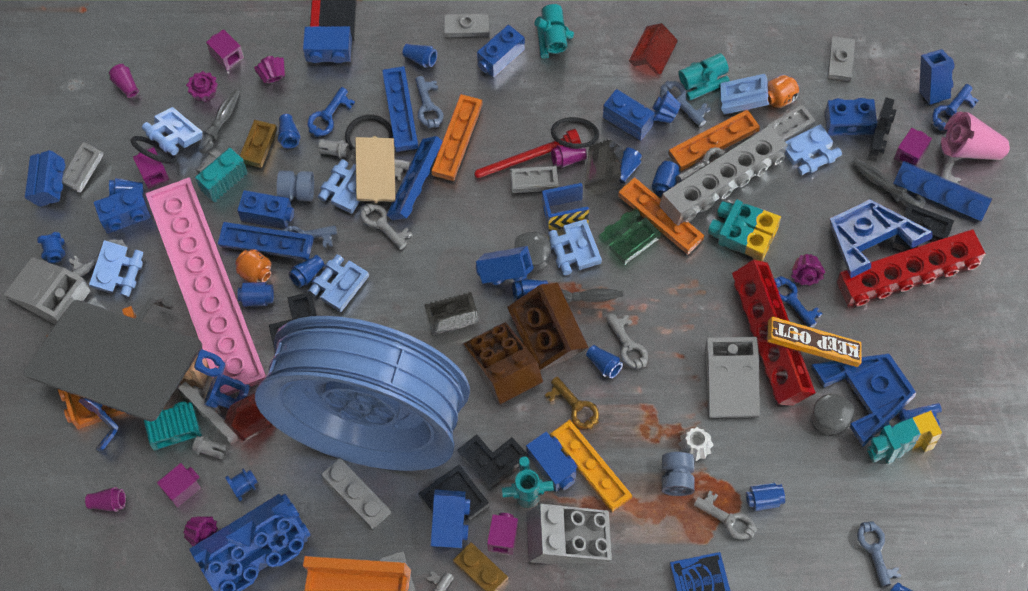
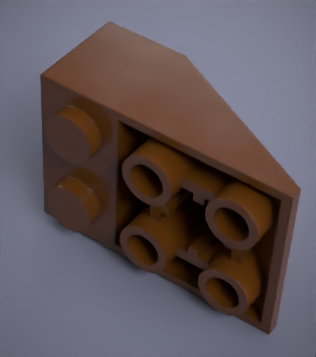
(503, 362)

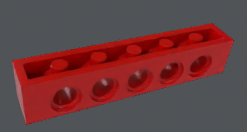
(964, 244)
(760, 294)

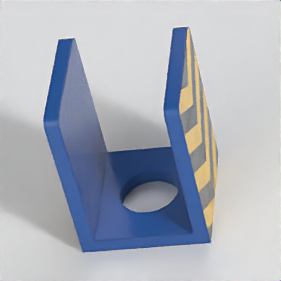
(562, 196)

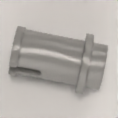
(338, 149)
(212, 155)
(208, 447)

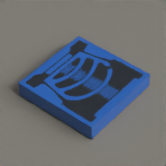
(700, 573)

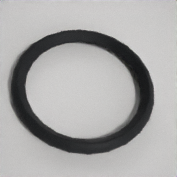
(364, 117)
(573, 145)
(153, 156)

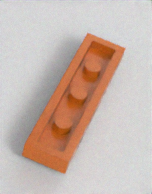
(719, 136)
(457, 137)
(647, 204)

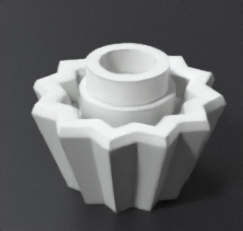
(696, 442)

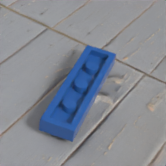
(400, 109)
(414, 178)
(942, 191)
(266, 240)

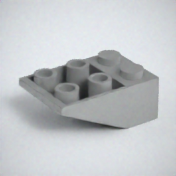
(46, 289)
(732, 377)
(568, 535)

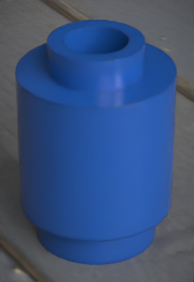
(665, 177)
(256, 294)
(765, 496)

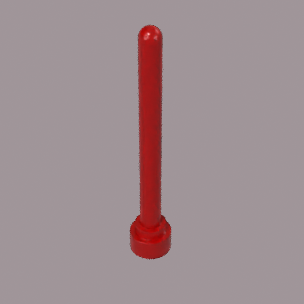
(571, 136)

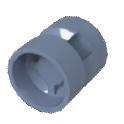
(296, 186)
(678, 475)

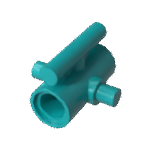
(552, 31)
(704, 76)
(527, 486)

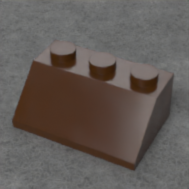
(547, 325)

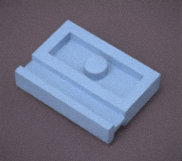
(744, 94)

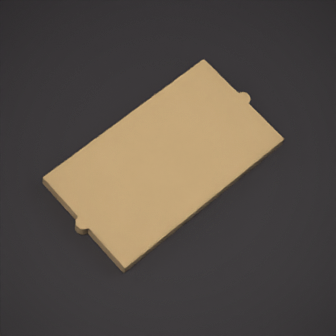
(375, 169)

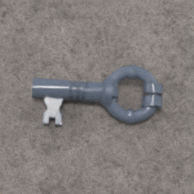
(427, 105)
(695, 115)
(325, 233)
(875, 549)

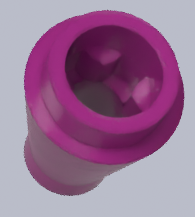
(123, 79)
(565, 156)
(108, 499)

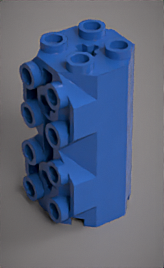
(256, 540)

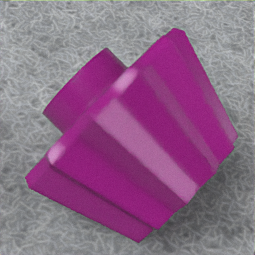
(270, 69)
(202, 86)
(807, 270)
(199, 529)

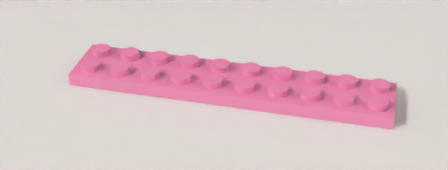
(205, 282)

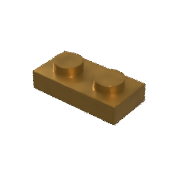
(258, 143)
(480, 568)

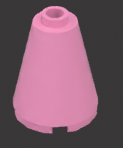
(973, 139)

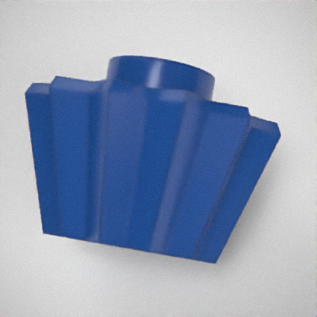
(666, 108)

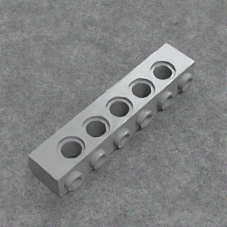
(675, 201)

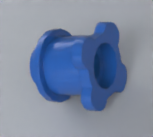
(52, 247)
(242, 483)

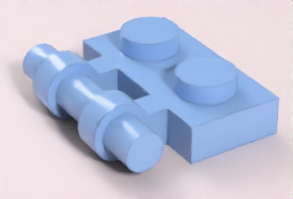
(176, 126)
(808, 144)
(344, 195)
(581, 244)
(109, 266)
(343, 287)

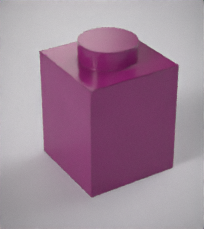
(224, 49)
(913, 147)
(150, 170)
(179, 484)
(503, 533)

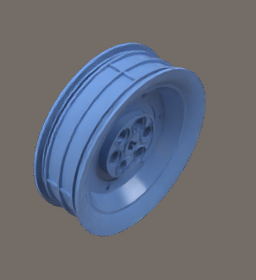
(363, 393)

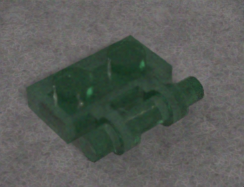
(632, 242)

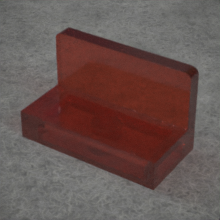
(654, 48)
(246, 419)

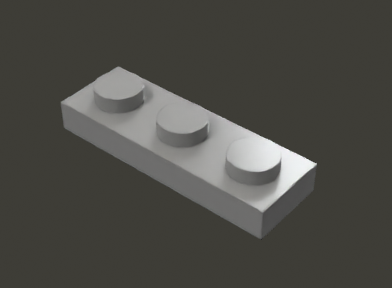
(211, 415)
(356, 493)

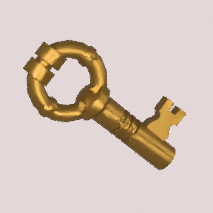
(576, 405)

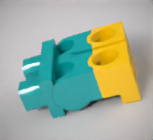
(745, 228)
(905, 436)

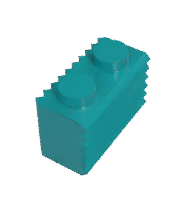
(221, 174)
(173, 426)

